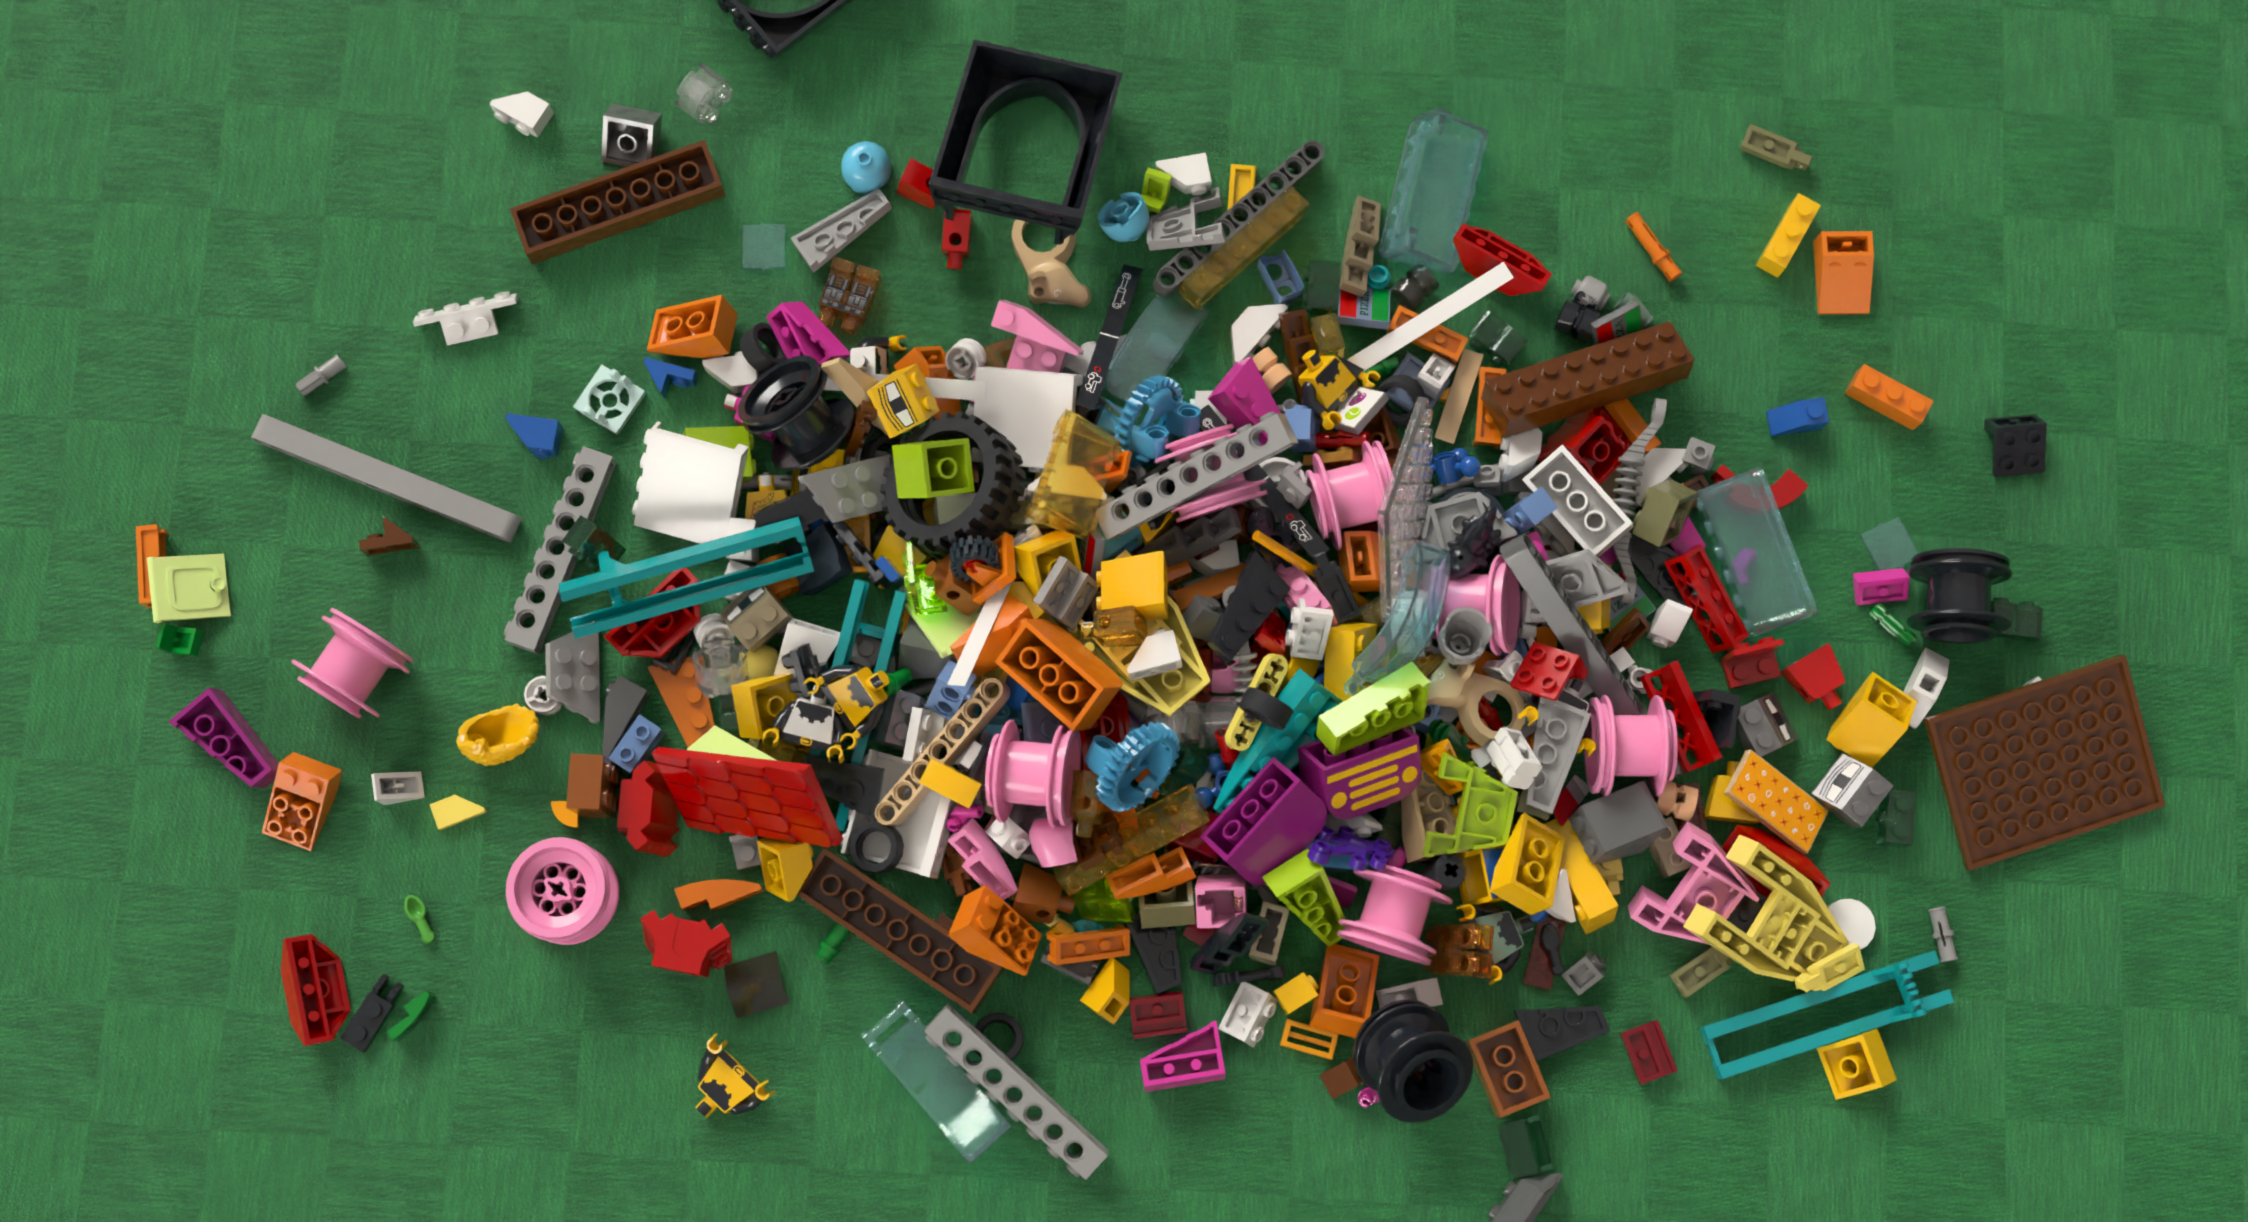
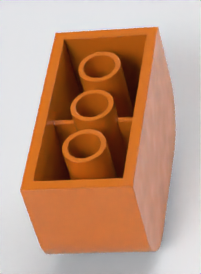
(1060, 672)

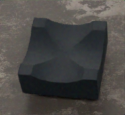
(827, 558)

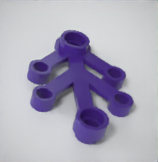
(1349, 844)

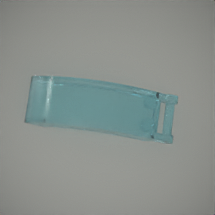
(1152, 346)
(1411, 619)
(937, 1084)

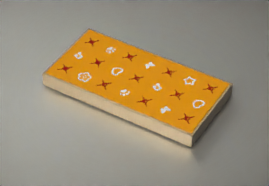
(1776, 801)

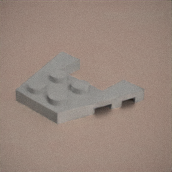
(1179, 226)

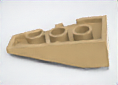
(852, 383)
(1425, 811)

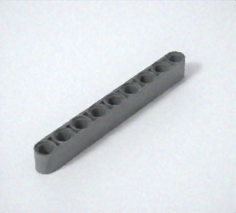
(1244, 208)
(1569, 624)

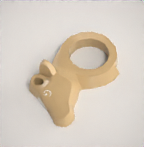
(1047, 272)
(1462, 689)

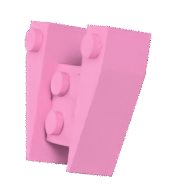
(1037, 342)
(1709, 882)

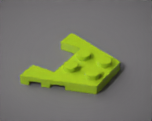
(1483, 813)

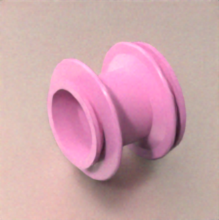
(1348, 493)
(1226, 494)
(1495, 596)
(352, 664)
(1631, 746)
(1032, 773)
(589, 912)
(1395, 914)

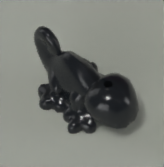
(1264, 521)
(1472, 548)

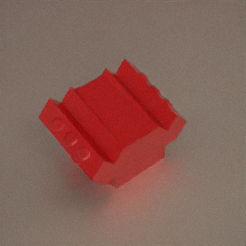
(1592, 440)
(648, 811)
(686, 944)

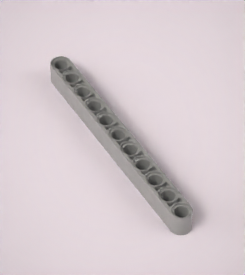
(386, 478)

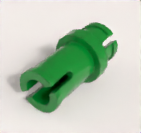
(1384, 366)
(897, 680)
(832, 943)

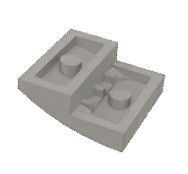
(1066, 593)

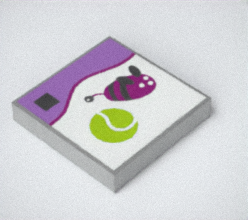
(1359, 409)

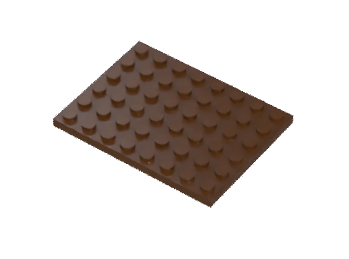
(2045, 762)

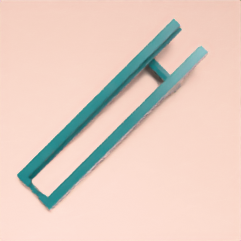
(615, 574)
(890, 639)
(1900, 971)

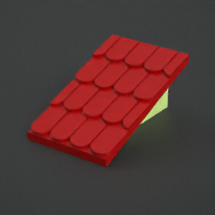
(742, 791)

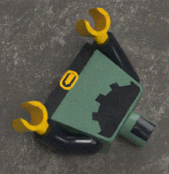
(1506, 935)

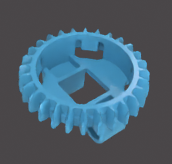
(1165, 402)
(1143, 748)

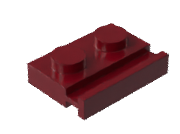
(1157, 1015)
(1648, 1052)

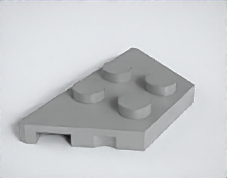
(849, 489)
(1445, 519)
(1584, 579)
(574, 674)

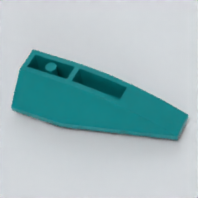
(1308, 701)

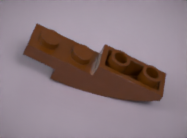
(1383, 430)

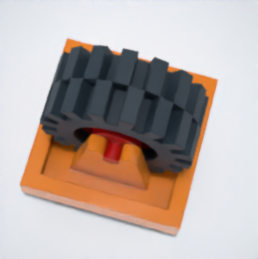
(985, 563)

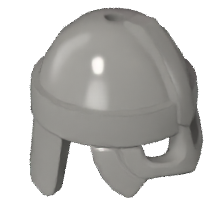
(1467, 631)

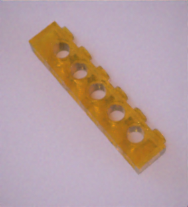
(1243, 248)
(1141, 835)

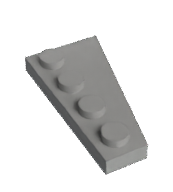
(836, 231)
(1555, 746)

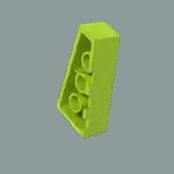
(1375, 711)
(1308, 894)

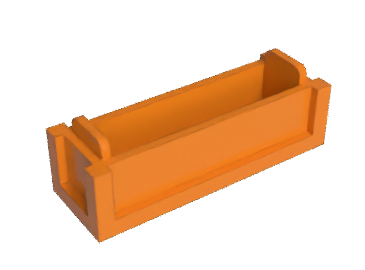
(1438, 340)
(1486, 429)
(149, 543)
(1089, 945)

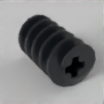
(1447, 870)

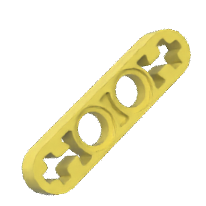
(1273, 686)

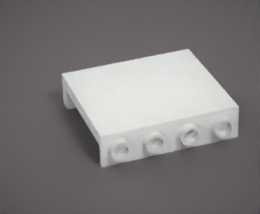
(1025, 409)
(688, 486)
(922, 832)

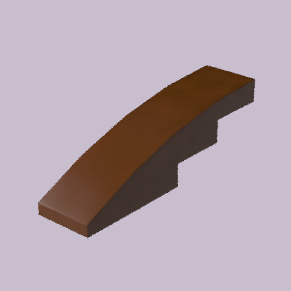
(1296, 342)

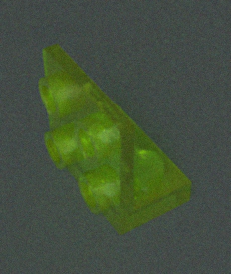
(920, 586)
(1099, 904)

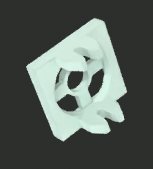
(606, 375)

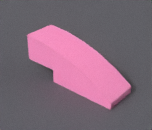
(983, 859)

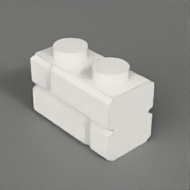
(1514, 758)

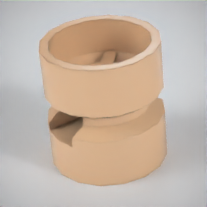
(1273, 374)
(1686, 798)

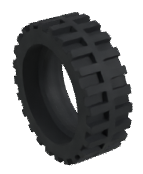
(991, 505)

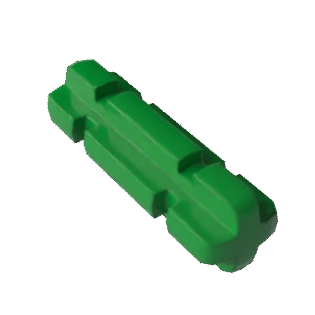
(1892, 624)

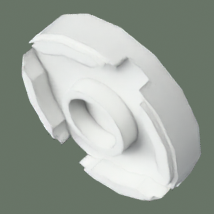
(1854, 920)

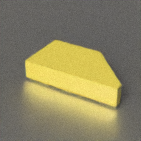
(454, 810)

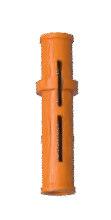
(1659, 255)

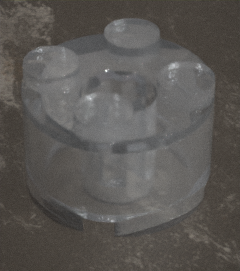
(703, 94)
(720, 666)
(1214, 716)
(1184, 722)

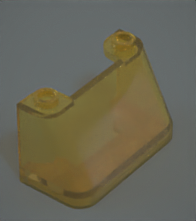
(1074, 476)

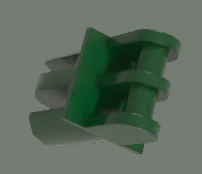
(1443, 730)

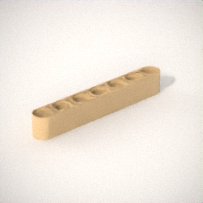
(955, 748)

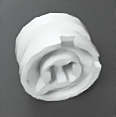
(973, 355)
(712, 627)
(532, 697)

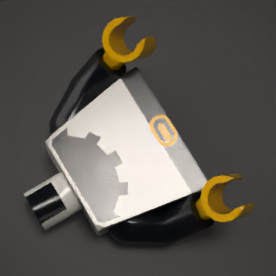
(873, 354)
(1569, 696)
(810, 724)

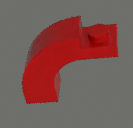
(1784, 490)

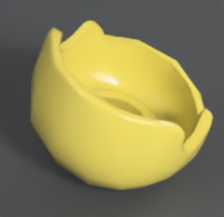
(762, 662)

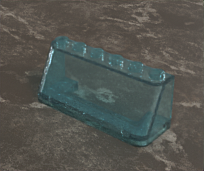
(1433, 191)
(1756, 552)

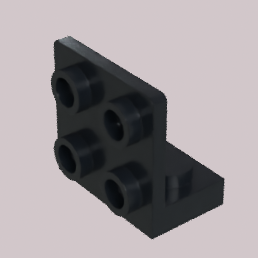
(2017, 444)
(1721, 714)

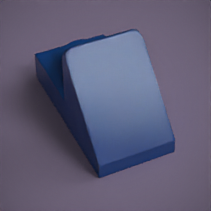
(664, 373)

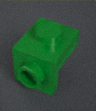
(179, 640)

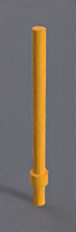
(1296, 560)

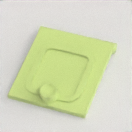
(183, 589)
(944, 627)

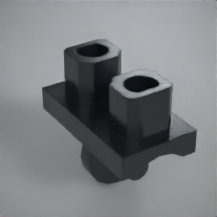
(805, 666)

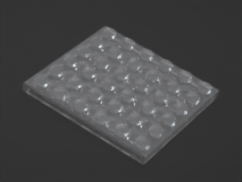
(1405, 503)

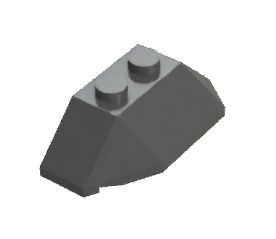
(1524, 1198)

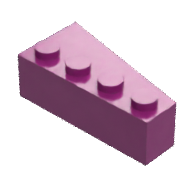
(227, 736)

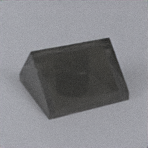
(756, 985)

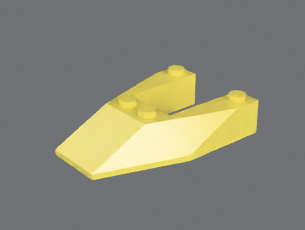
(1164, 690)
(1789, 929)

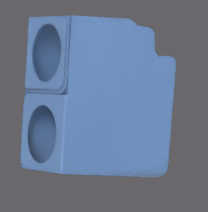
(1288, 270)

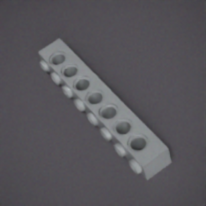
(1279, 439)
(533, 638)
(1012, 1076)

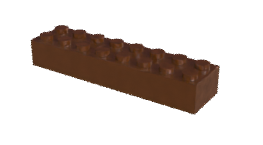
(617, 202)
(1587, 379)
(898, 930)

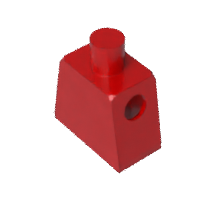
(915, 184)
(959, 229)
(1816, 676)

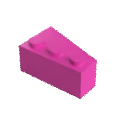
(804, 334)
(1244, 396)
(1185, 1062)

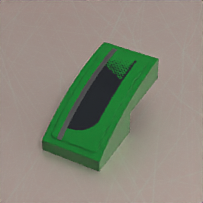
(417, 1010)

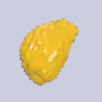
(498, 735)

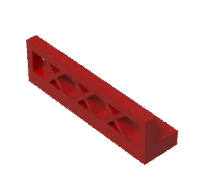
(1711, 598)
(1686, 714)

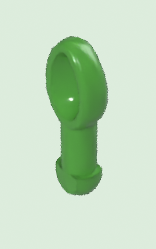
(416, 912)

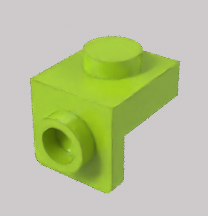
(1156, 189)

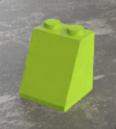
(729, 438)
(933, 468)

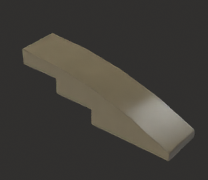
(1359, 246)

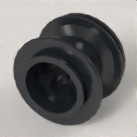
(792, 407)
(1959, 594)
(1412, 1061)

